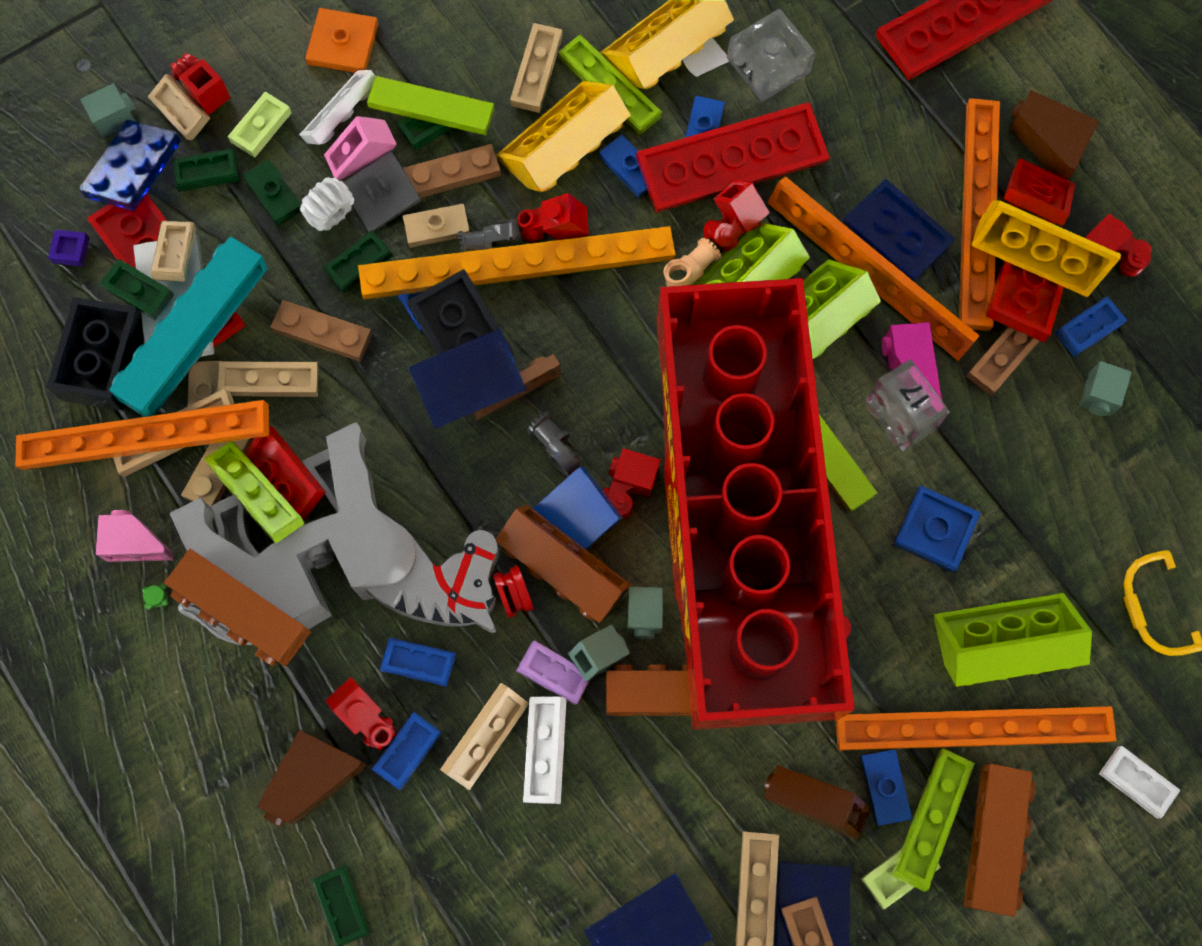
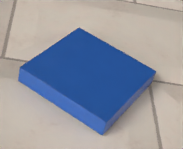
(580, 509)
(936, 529)

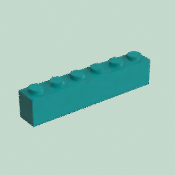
(188, 328)

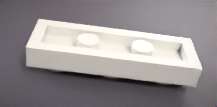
(339, 108)
(545, 750)

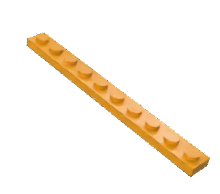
(518, 261)

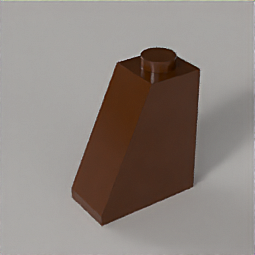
(1052, 132)
(306, 779)
(817, 802)

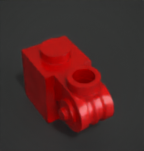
(200, 82)
(741, 213)
(559, 217)
(1117, 237)
(631, 474)
(361, 713)

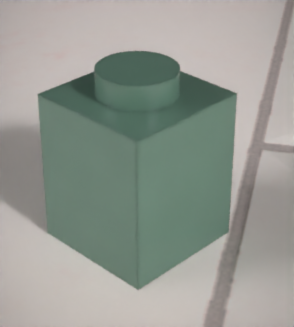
(108, 109)
(1105, 389)
(645, 611)
(599, 653)

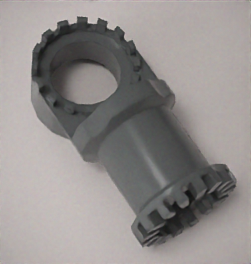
(494, 233)
(555, 442)

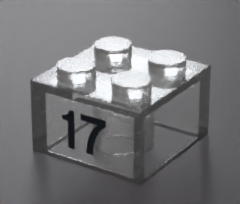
(770, 55)
(906, 405)

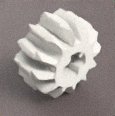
(327, 204)

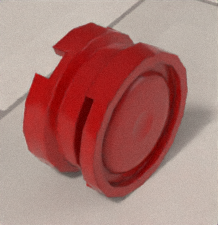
(516, 590)

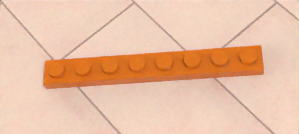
(979, 190)
(887, 279)
(143, 435)
(975, 728)

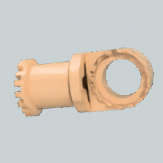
(693, 264)

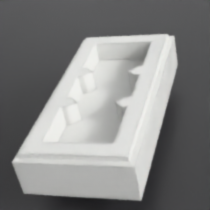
(1139, 782)

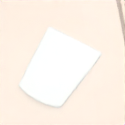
(706, 59)

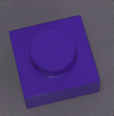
(69, 248)

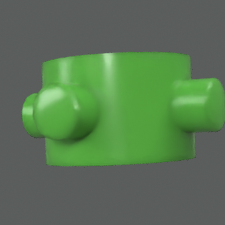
(155, 596)

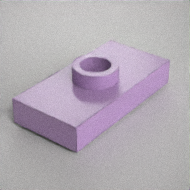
(552, 672)

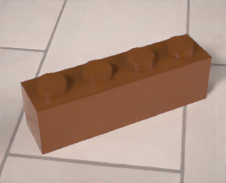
(562, 563)
(237, 607)
(647, 692)
(999, 840)

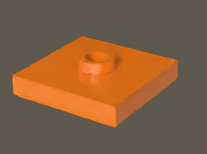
(341, 40)

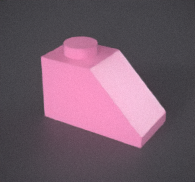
(359, 146)
(128, 539)

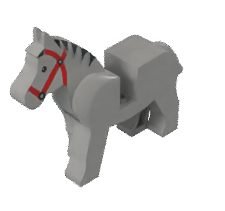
(371, 548)

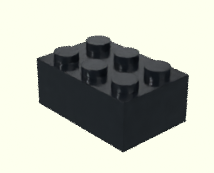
(452, 313)
(93, 350)

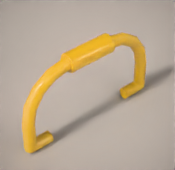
(1135, 612)

